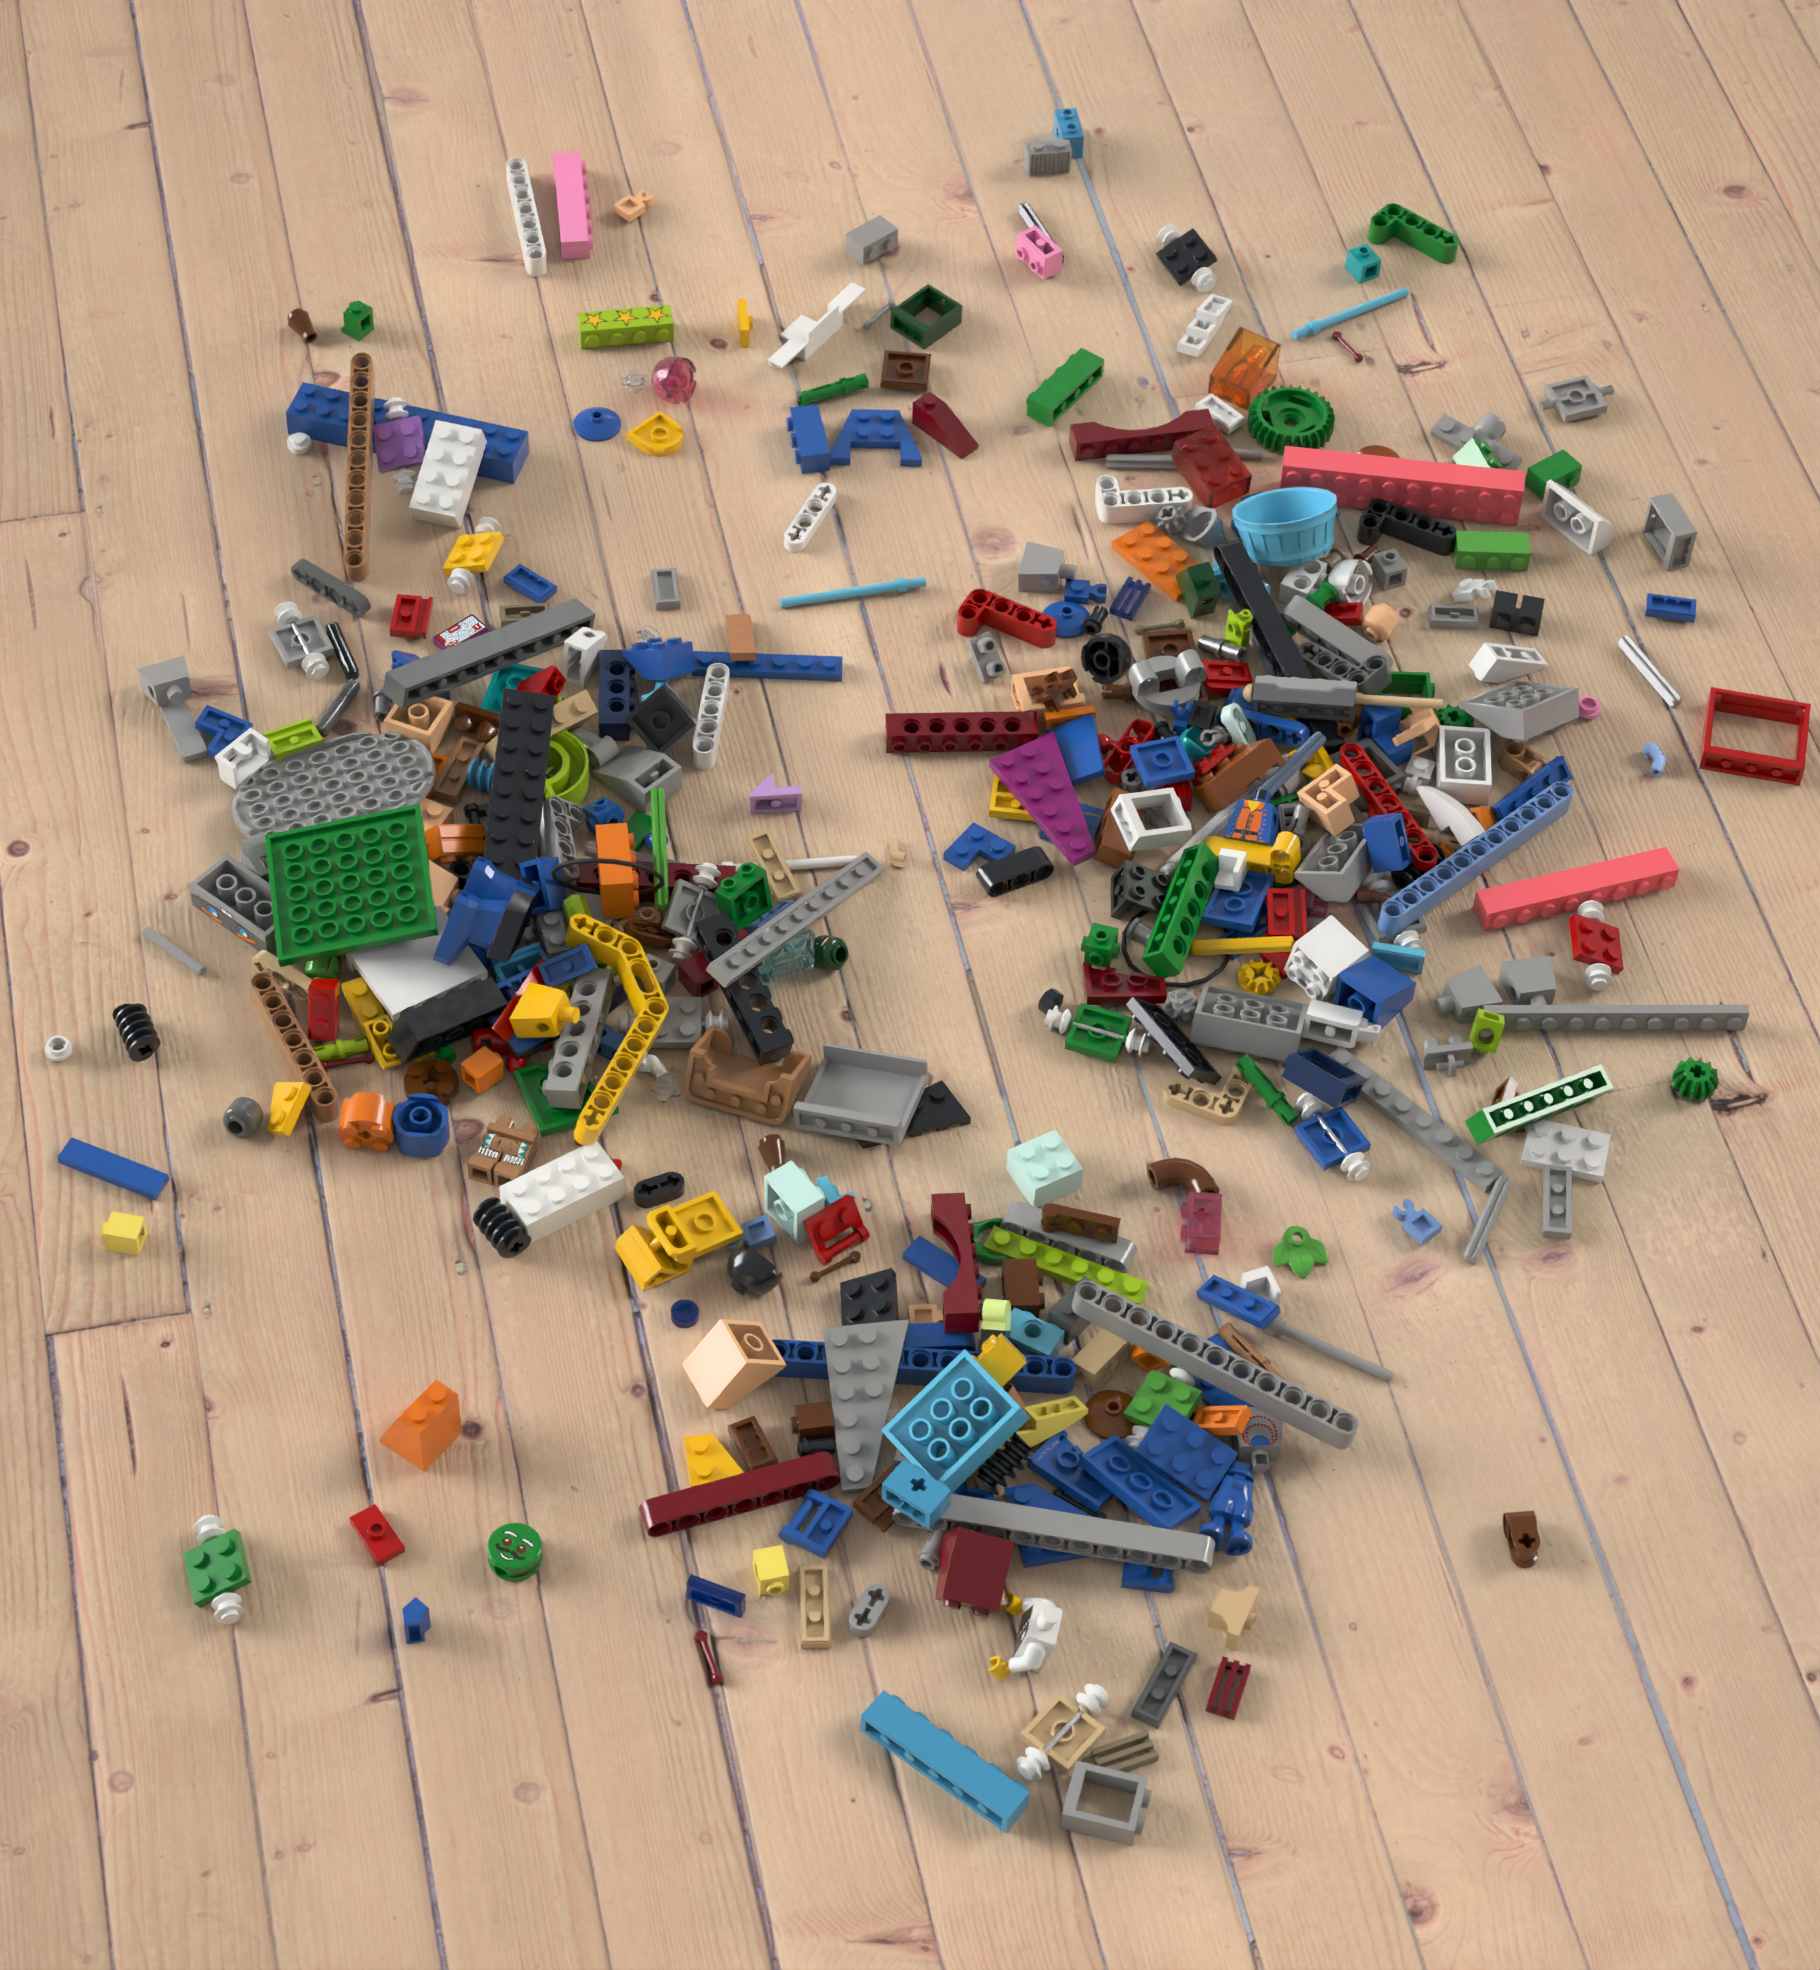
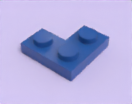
(221, 725)
(974, 843)

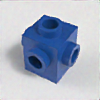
(602, 812)

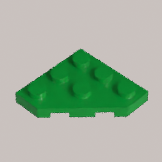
(547, 1119)

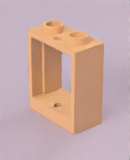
(1024, 682)

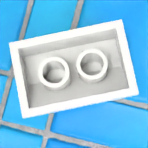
(1575, 519)

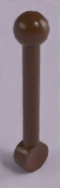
(855, 1257)

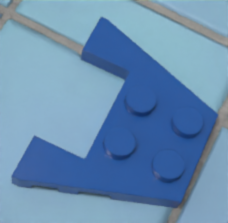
(875, 430)

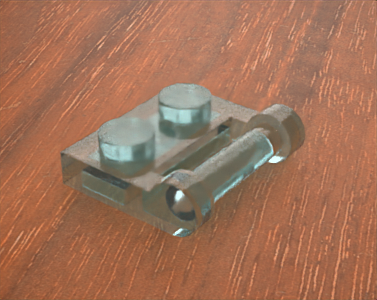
(792, 957)

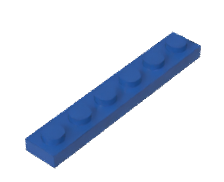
(774, 666)

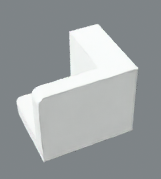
(1231, 869)
(1262, 1284)

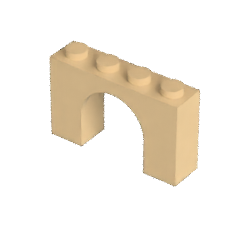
(566, 716)

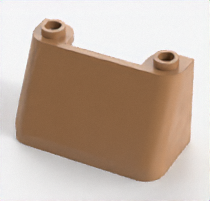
(739, 1083)

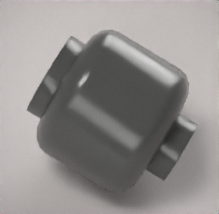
(243, 1117)

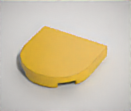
(657, 435)

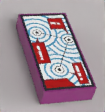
(461, 631)

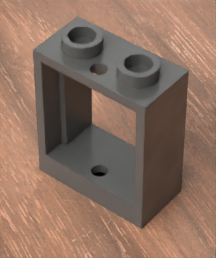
(1386, 767)

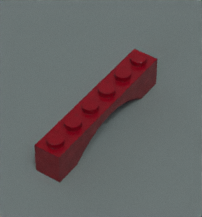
(1096, 441)
(960, 1301)

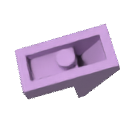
(768, 799)

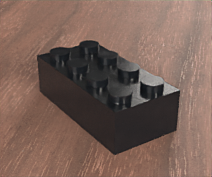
(445, 1019)

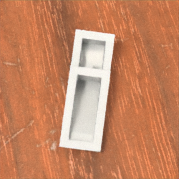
(1451, 814)

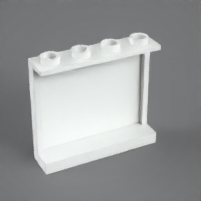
(408, 975)

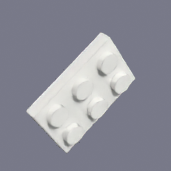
(1566, 1146)

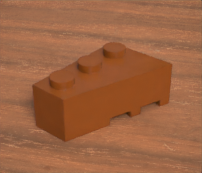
(1236, 773)

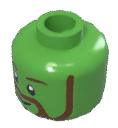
(324, 968)

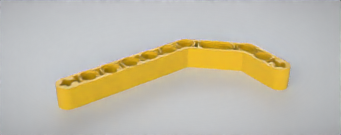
(651, 1009)

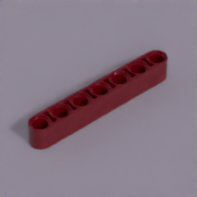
(738, 1494)

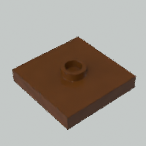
(905, 370)

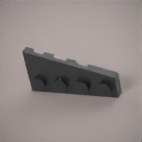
(935, 1110)

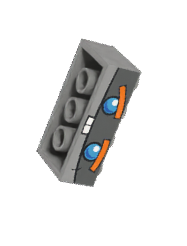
(237, 902)

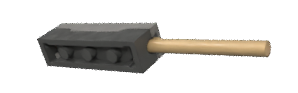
(1320, 698)

